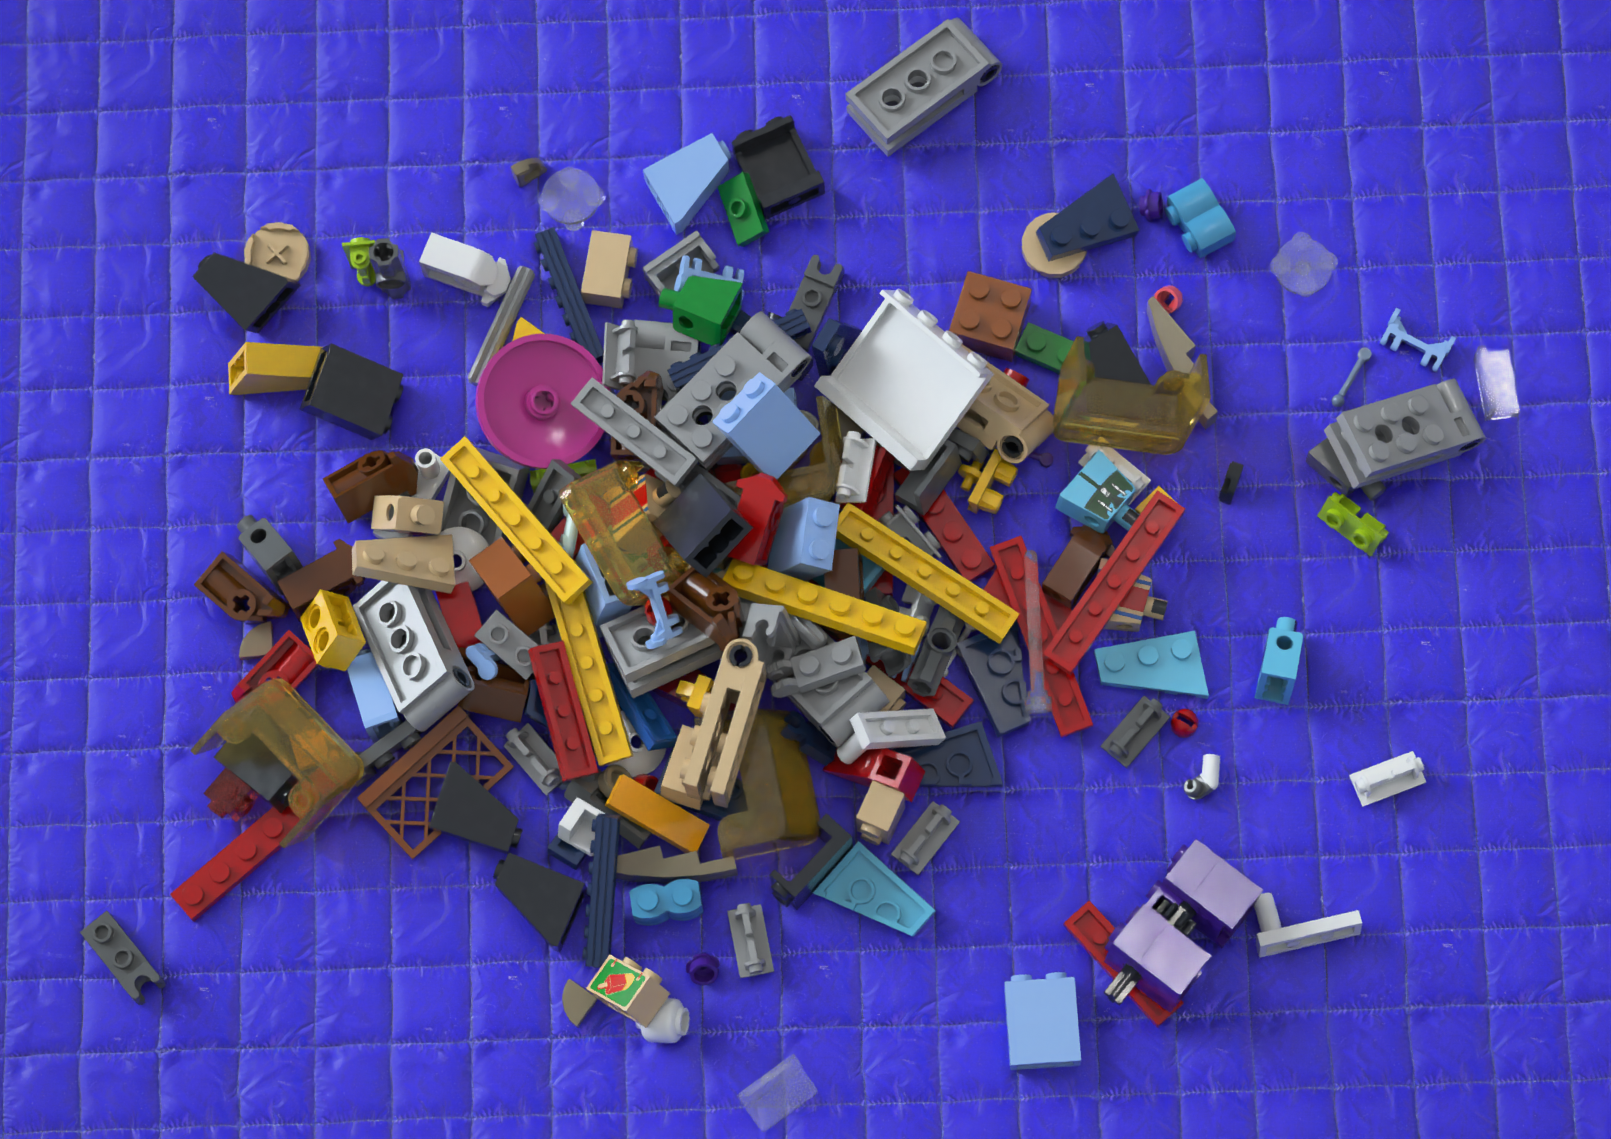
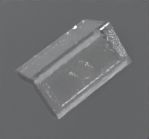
(1496, 383)
(777, 1093)

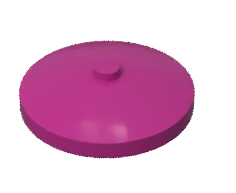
(528, 400)

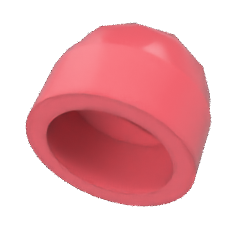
(1164, 293)

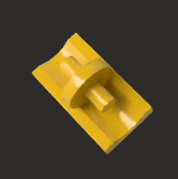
(982, 496)

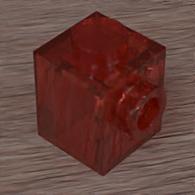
(230, 796)

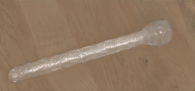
(1038, 699)

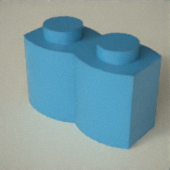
(1200, 218)
(676, 900)

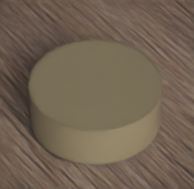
(609, 777)

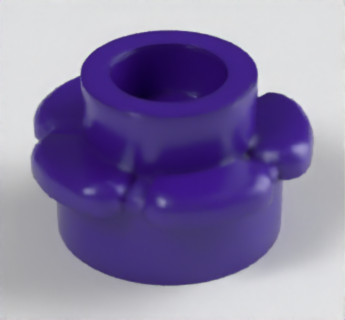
(1151, 205)
(703, 969)

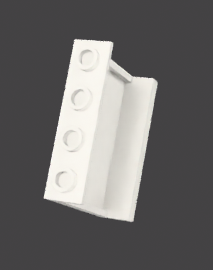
(906, 380)

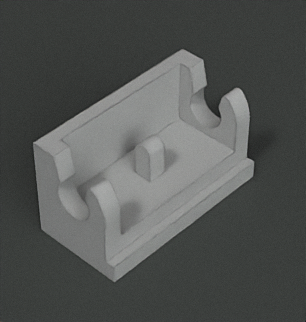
(665, 268)
(771, 632)

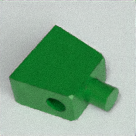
(704, 308)

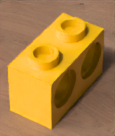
(332, 630)

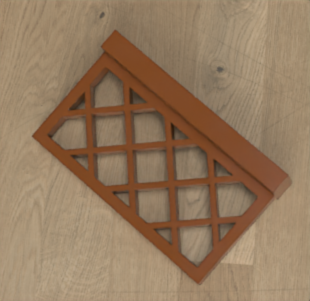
(414, 761)

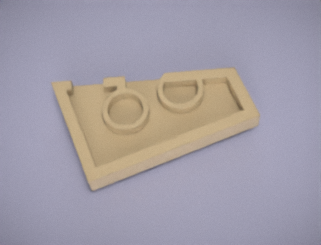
(408, 561)

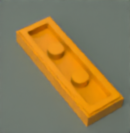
(657, 814)

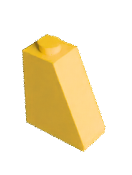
(271, 368)

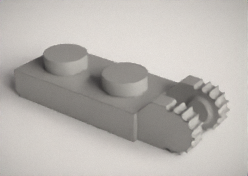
(817, 668)

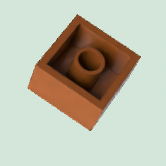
(991, 315)
(514, 585)

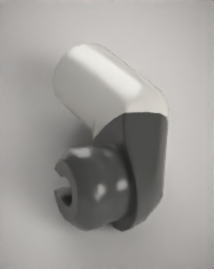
(1206, 781)

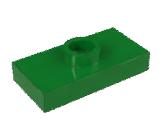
(743, 209)

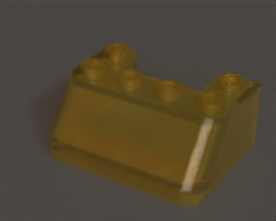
(776, 791)

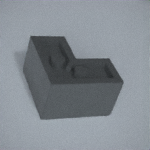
(924, 486)

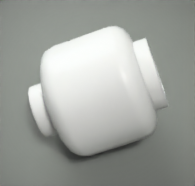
(668, 1024)

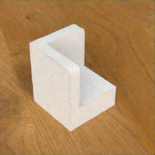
(577, 825)

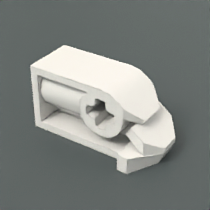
(465, 268)

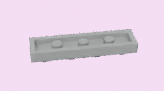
(634, 432)

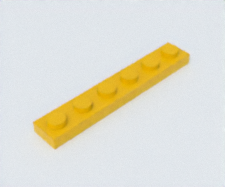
(516, 520)
(925, 573)
(826, 606)
(591, 678)

